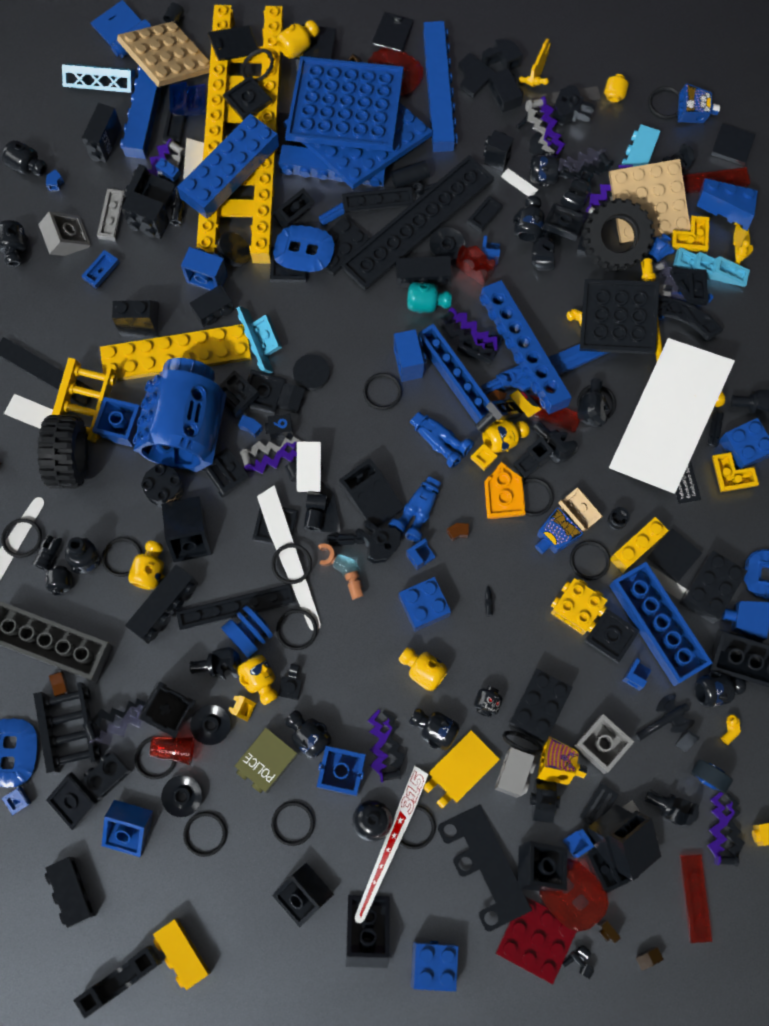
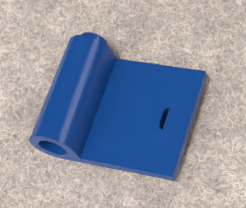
(117, 21)

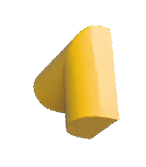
(695, 240)
(730, 478)

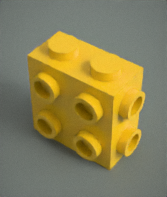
(579, 606)

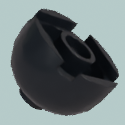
(372, 821)

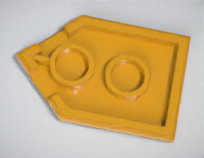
(504, 493)

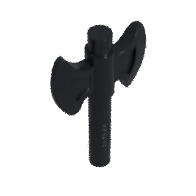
(673, 715)

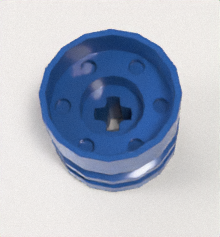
(247, 631)

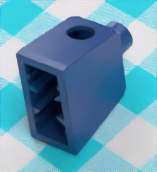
(749, 619)

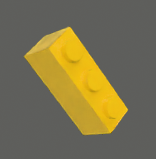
(639, 545)
(181, 954)

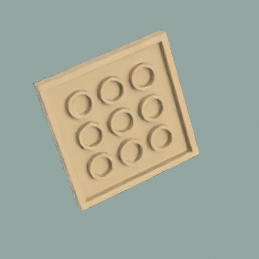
(165, 53)
(658, 190)

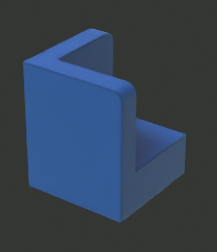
(491, 250)
(420, 554)
(637, 675)
(578, 843)

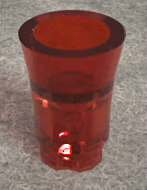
(173, 749)

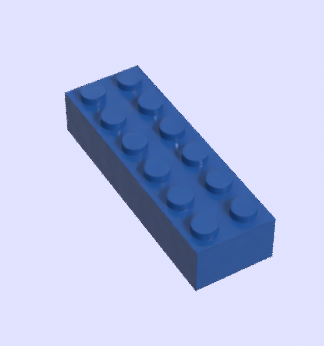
(228, 166)
(660, 624)

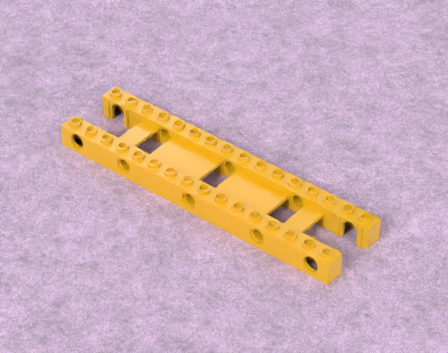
(221, 113)

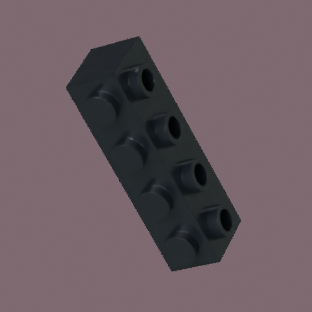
(162, 604)

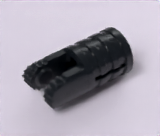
(47, 552)

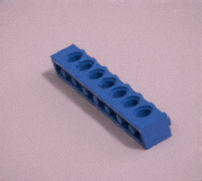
(525, 337)

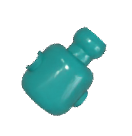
(425, 298)

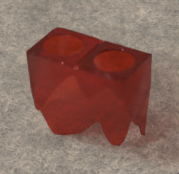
(477, 256)

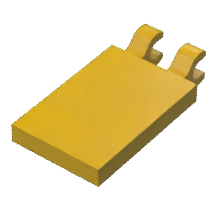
(461, 768)

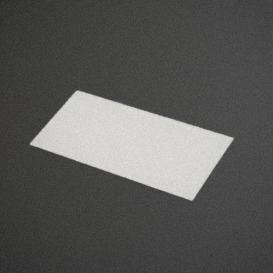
(671, 415)

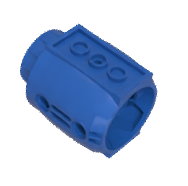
(182, 414)

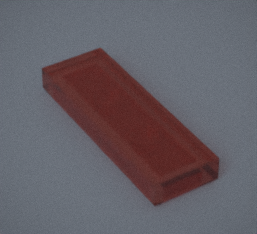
(563, 418)

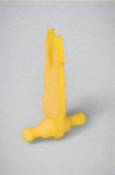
(537, 68)
(741, 240)

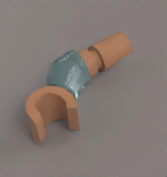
(347, 567)

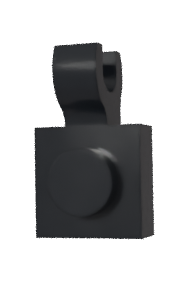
(289, 685)

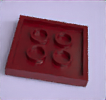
(536, 942)

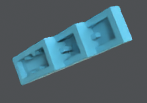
(716, 268)

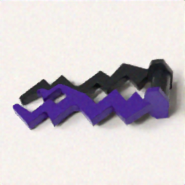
(474, 336)
(385, 738)
(720, 838)

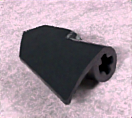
(321, 511)

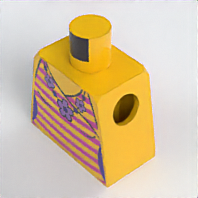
(559, 763)

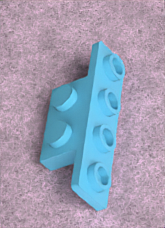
(261, 336)

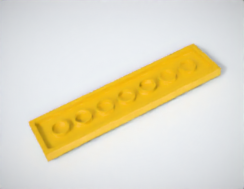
(148, 356)

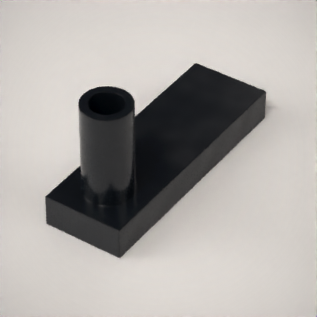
(499, 411)

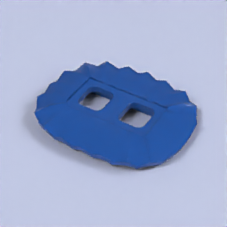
(301, 260)
(754, 564)
(24, 752)

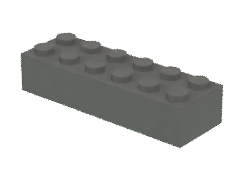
(52, 643)

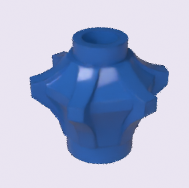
(660, 248)

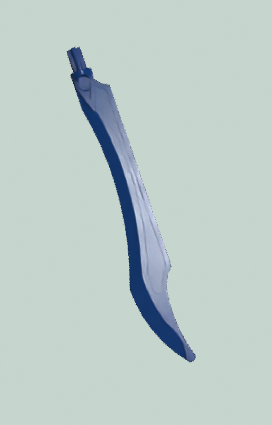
(562, 362)

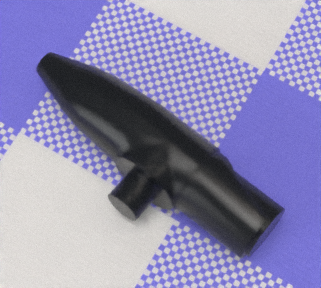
(488, 602)

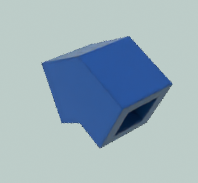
(54, 180)

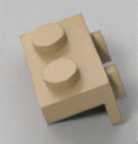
(580, 509)

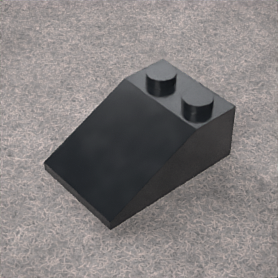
(368, 941)

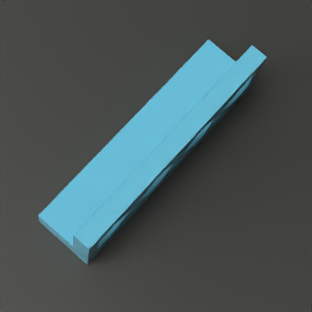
(97, 70)

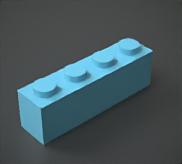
(643, 146)

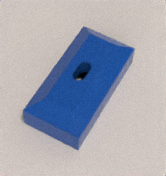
(104, 262)

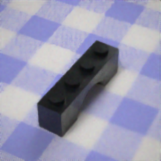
(117, 981)

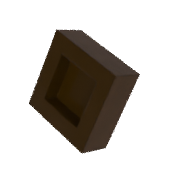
(608, 932)

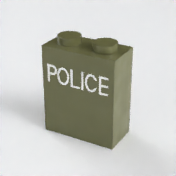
(265, 761)

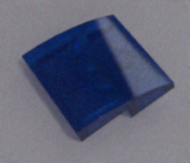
(188, 100)

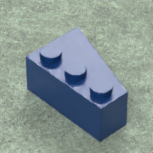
(728, 200)

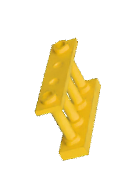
(68, 387)

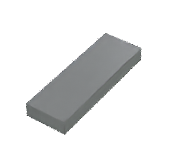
(111, 215)

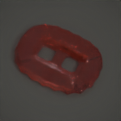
(411, 66)
(584, 884)

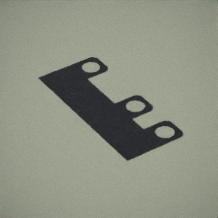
(491, 861)

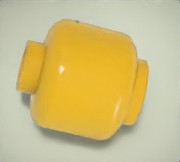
(616, 88)

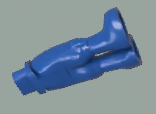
(437, 436)
(418, 506)

